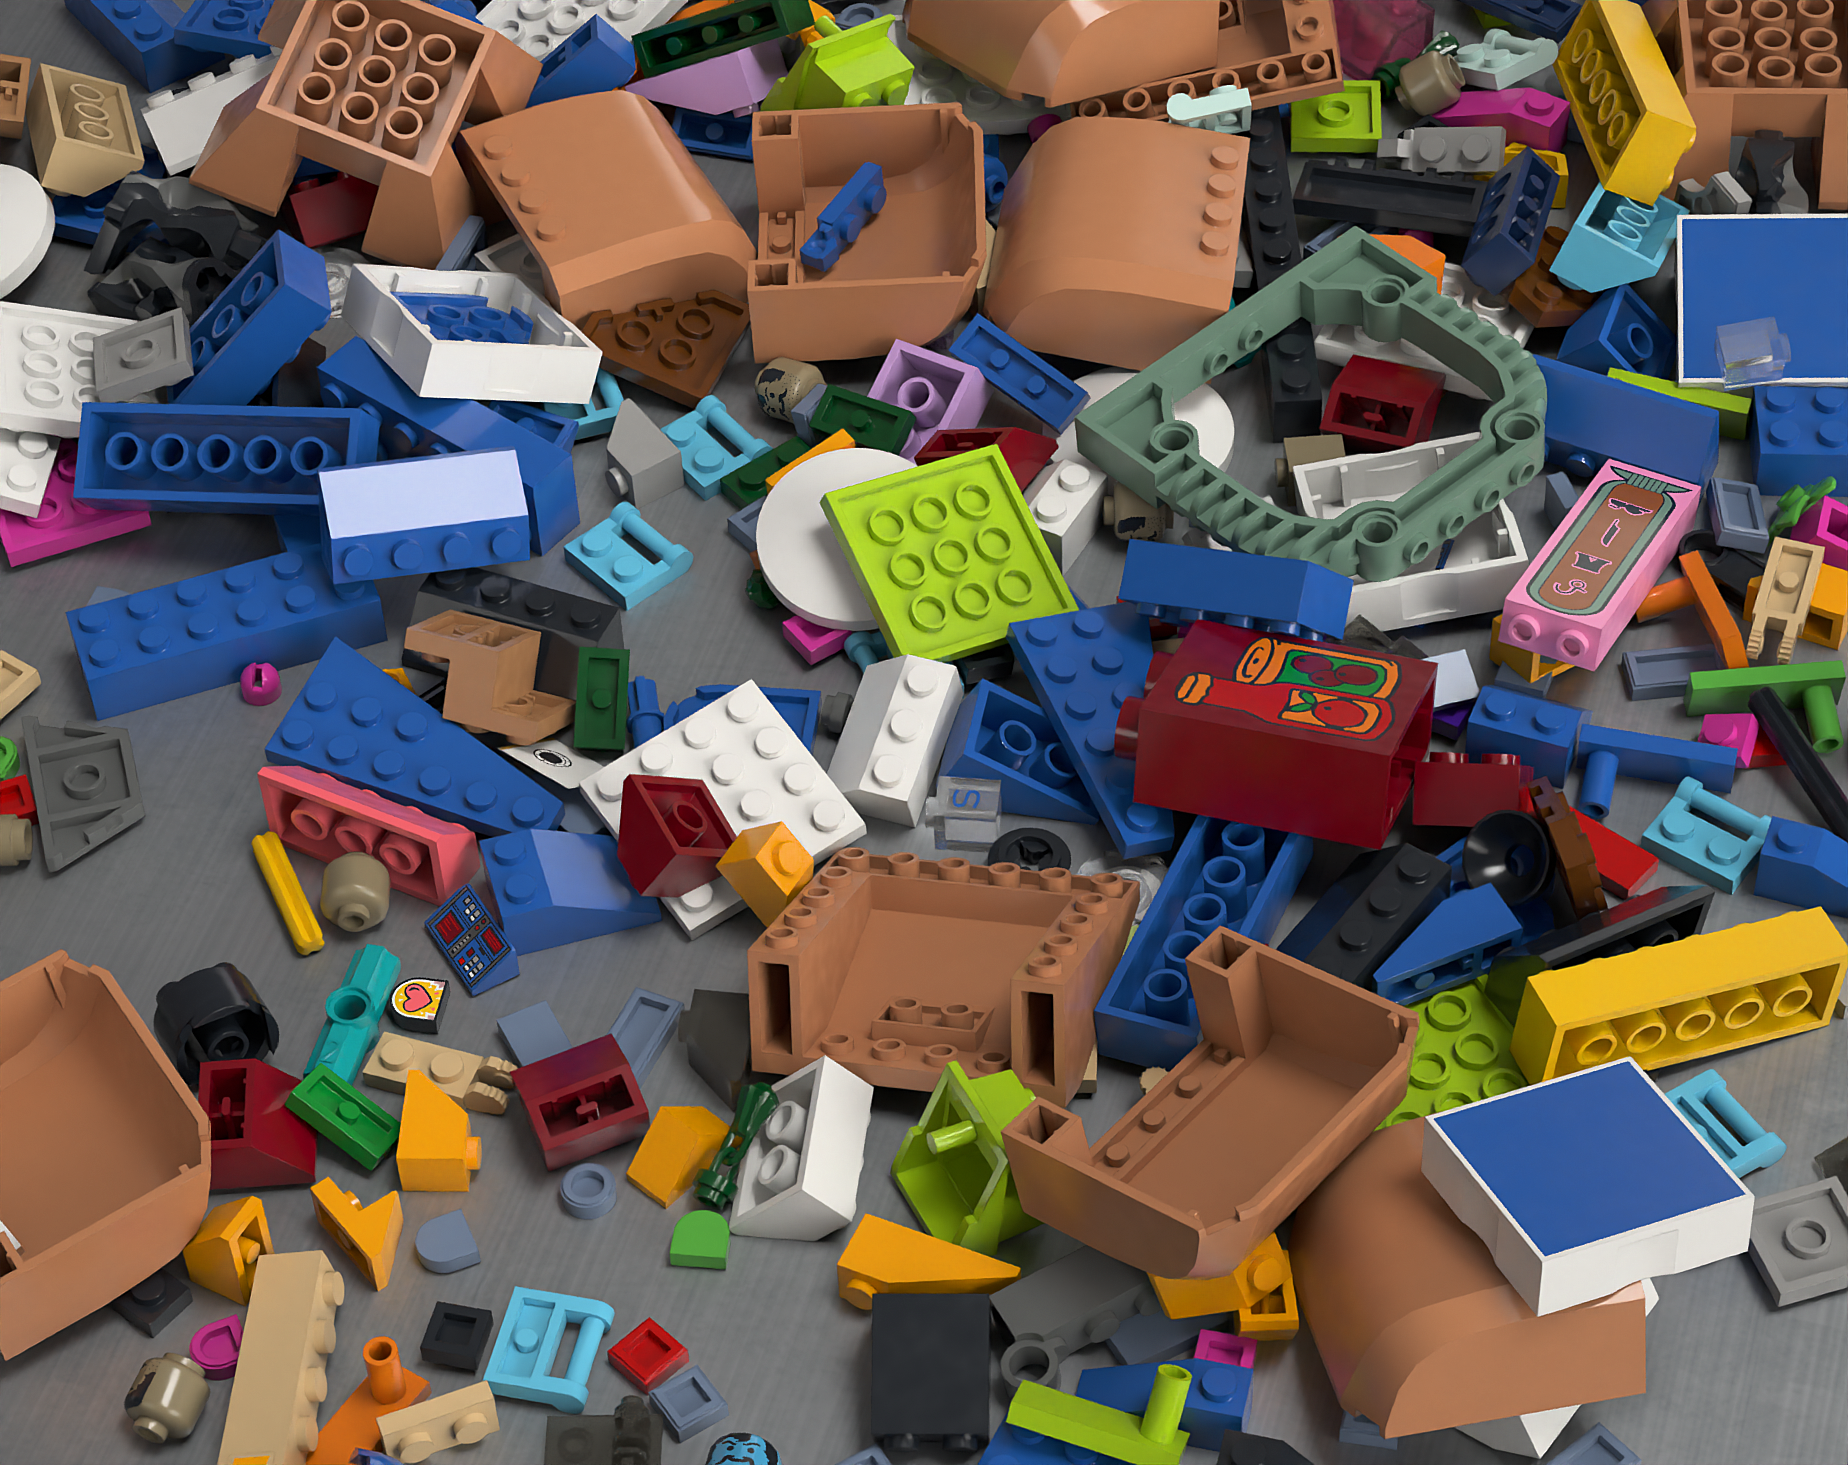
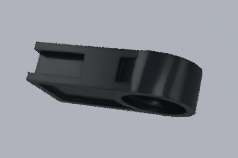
(1729, 571)

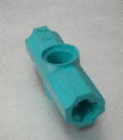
(355, 1013)

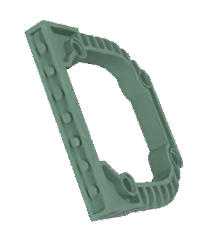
(1347, 283)

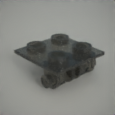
(624, 1438)

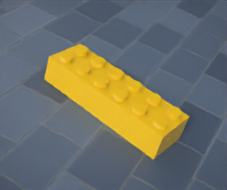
(1624, 99)
(1683, 997)

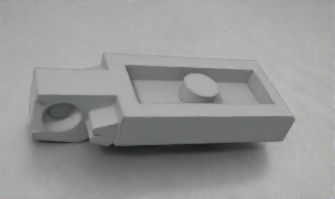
(1447, 149)

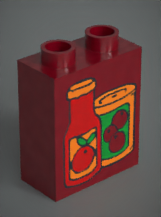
(1280, 732)

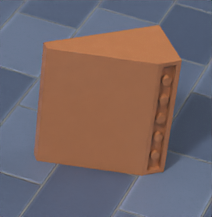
(1269, 46)
(936, 964)

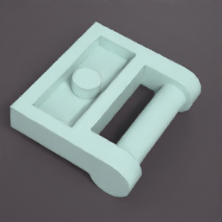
(1504, 59)
(1223, 111)

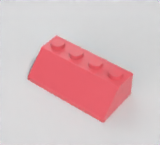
(332, 818)

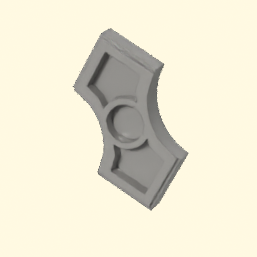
(1719, 196)

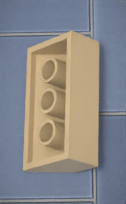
(81, 131)

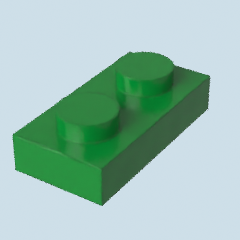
(345, 1116)

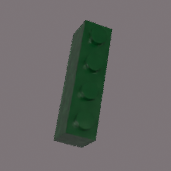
(718, 32)

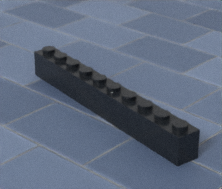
(1273, 242)

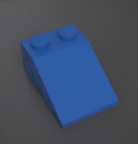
(1015, 742)
(560, 888)

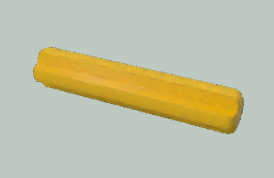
(287, 893)

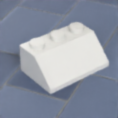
(896, 736)
(805, 1157)

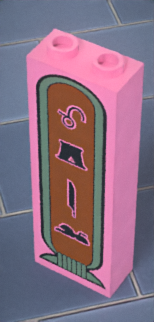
(1599, 565)

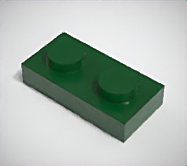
(865, 419)
(748, 482)
(601, 699)

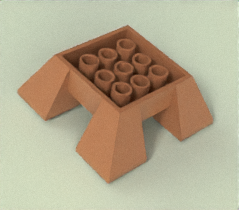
(1755, 70)
(410, 84)

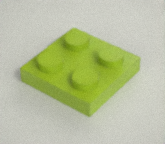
(1338, 120)

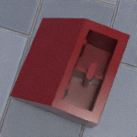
(330, 211)
(1382, 405)
(1022, 450)
(1462, 793)
(581, 1101)
(252, 1130)

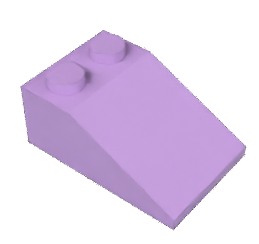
(719, 84)
(932, 387)

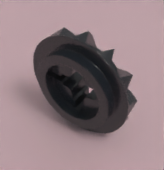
(1033, 845)

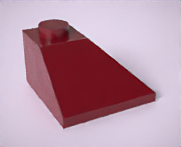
(670, 834)

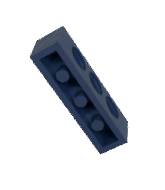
(1510, 222)

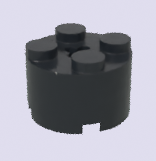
(213, 1018)

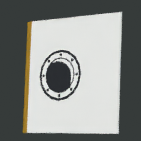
(555, 761)

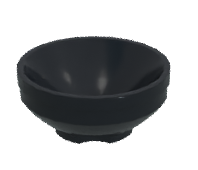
(1489, 853)

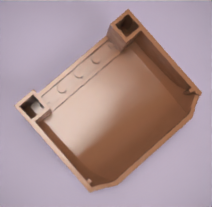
(1066, 46)
(606, 204)
(1118, 239)
(912, 260)
(1236, 1130)
(95, 1149)
(1425, 1321)

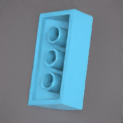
(1616, 241)

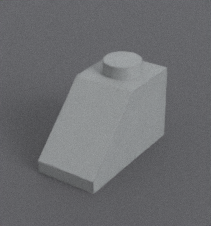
(641, 458)

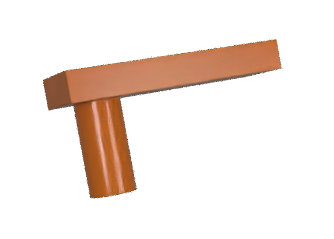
(1698, 589)
(383, 1391)

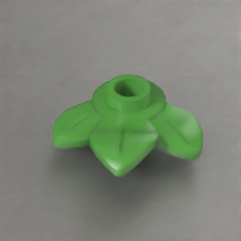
(1796, 502)

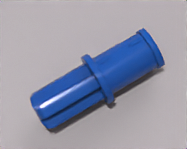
(644, 710)

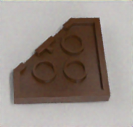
(1540, 293)
(672, 345)
(1572, 848)

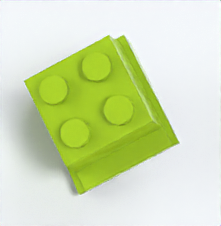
(845, 70)
(957, 1162)

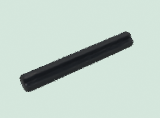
(1801, 759)

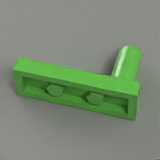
(1801, 685)

